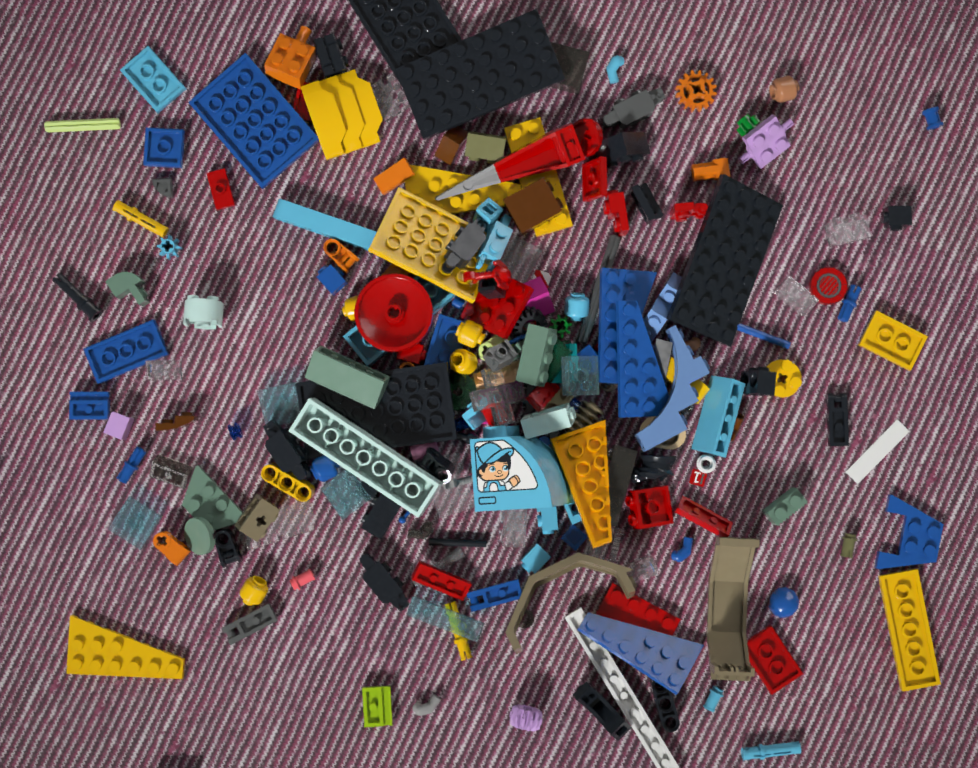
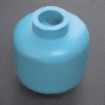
(576, 306)

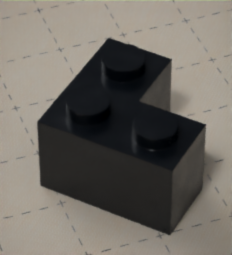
(624, 148)

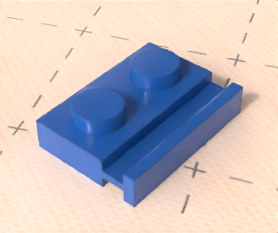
(89, 406)

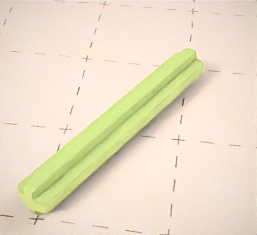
(82, 125)

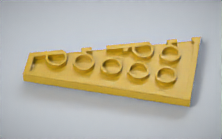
(430, 182)
(110, 653)

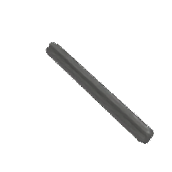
(607, 262)

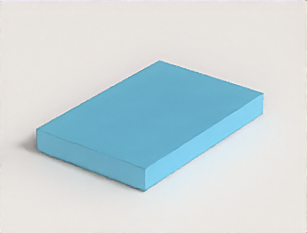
(153, 79)

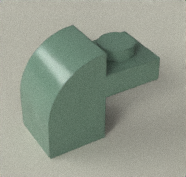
(125, 283)

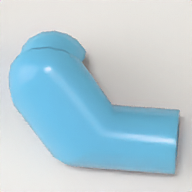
(612, 67)

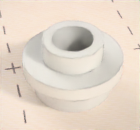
(712, 463)

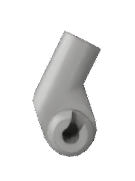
(427, 708)

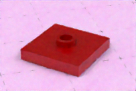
(594, 179)

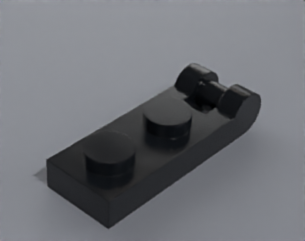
(837, 420)

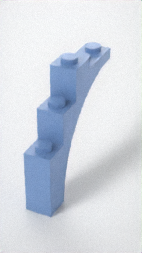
(686, 370)

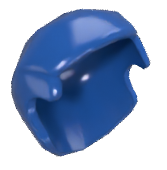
(783, 602)

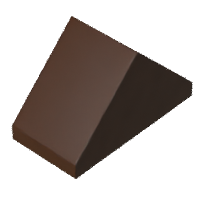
(451, 144)

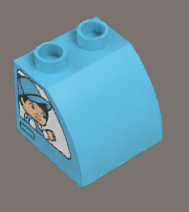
(515, 472)

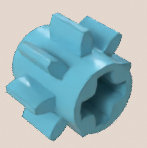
(172, 251)

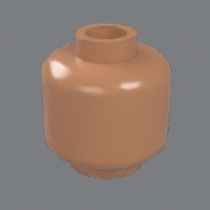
(784, 89)

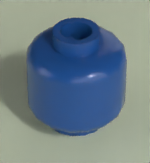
(324, 468)

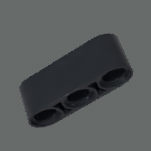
(665, 712)

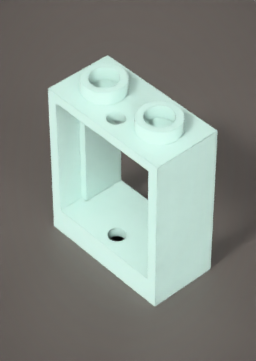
(548, 420)

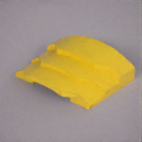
(343, 113)

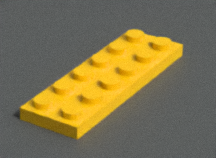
(517, 137)
(909, 630)

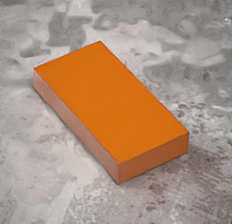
(394, 176)

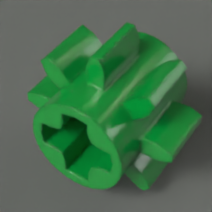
(747, 123)
(565, 326)

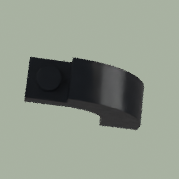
(602, 710)

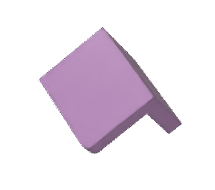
(118, 426)

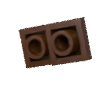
(180, 421)

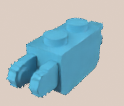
(495, 243)

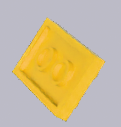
(892, 340)

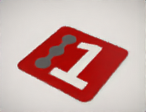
(698, 478)

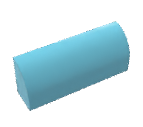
(718, 416)

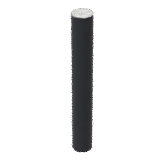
(457, 542)

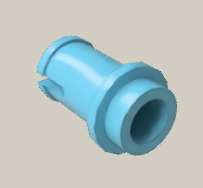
(713, 698)

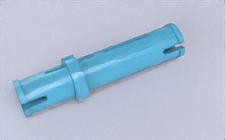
(764, 751)

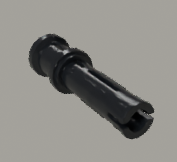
(83, 303)

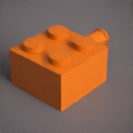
(291, 59)

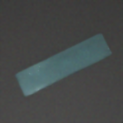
(445, 618)

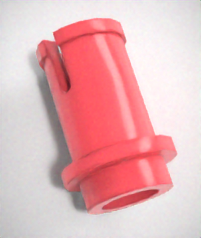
(302, 579)

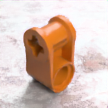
(341, 255)
(174, 550)

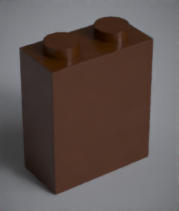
(533, 206)

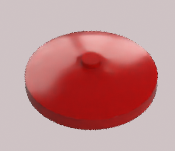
(393, 312)

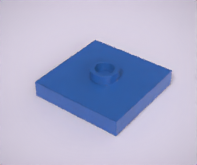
(164, 147)

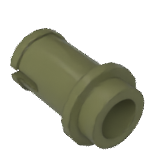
(848, 545)

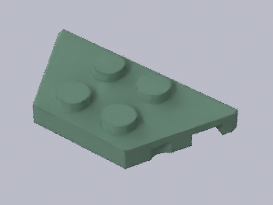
(209, 501)

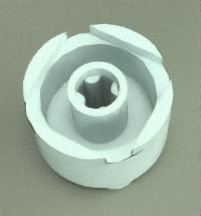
(203, 312)

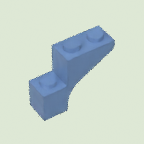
(660, 309)

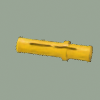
(122, 208)
(462, 642)

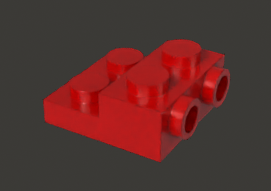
(615, 208)
(649, 507)

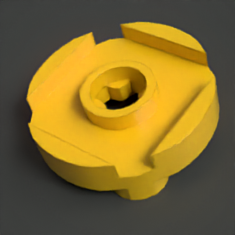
(793, 377)

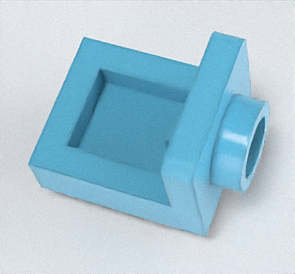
(473, 418)

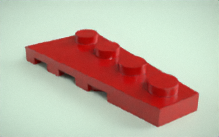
(636, 611)

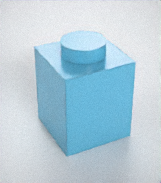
(535, 559)

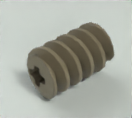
(586, 415)

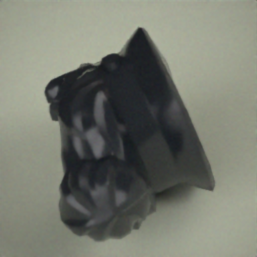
(653, 468)

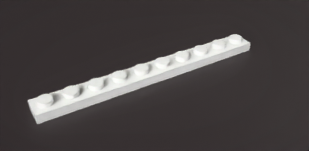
(623, 695)

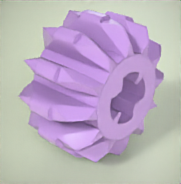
(526, 717)

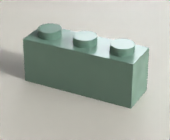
(536, 355)

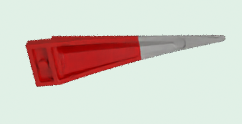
(547, 153)

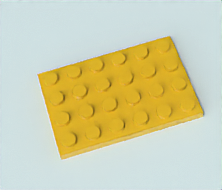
(416, 239)

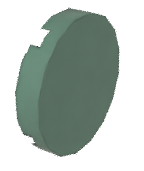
(199, 535)

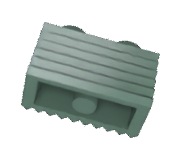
(784, 506)

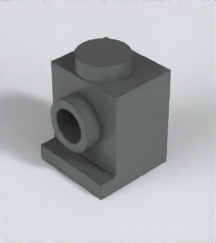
(500, 356)

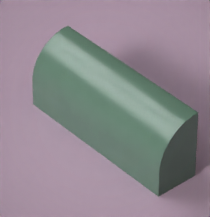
(347, 377)

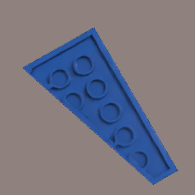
(617, 286)

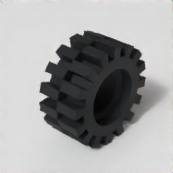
(526, 315)

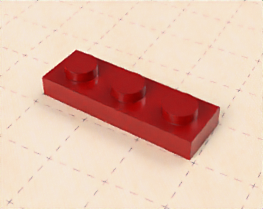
(703, 517)
(441, 580)

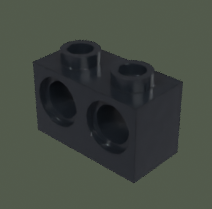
(759, 381)

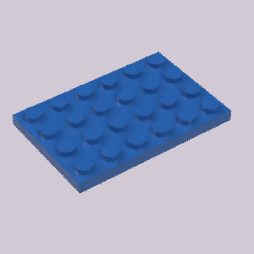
(254, 121)

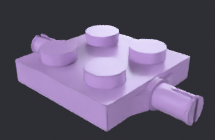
(766, 141)

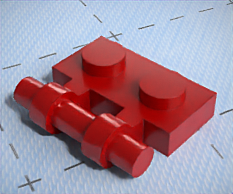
(682, 211)

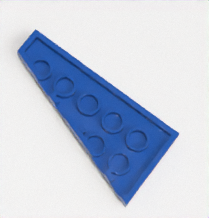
(638, 373)
(653, 653)

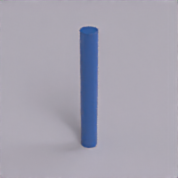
(764, 336)

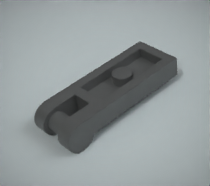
(250, 623)

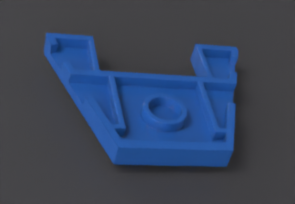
(918, 538)

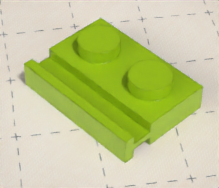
(377, 706)

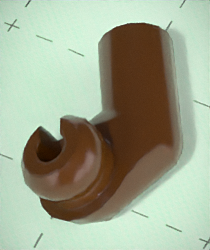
(739, 419)

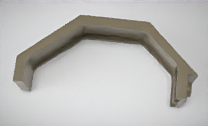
(621, 573)
(728, 608)

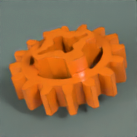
(689, 86)

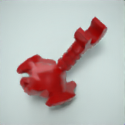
(500, 273)

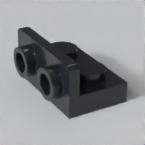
(646, 203)

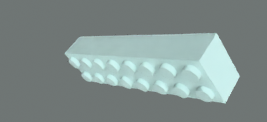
(365, 457)

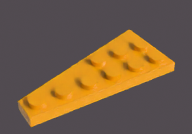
(585, 468)

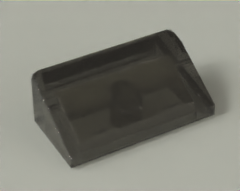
(170, 471)

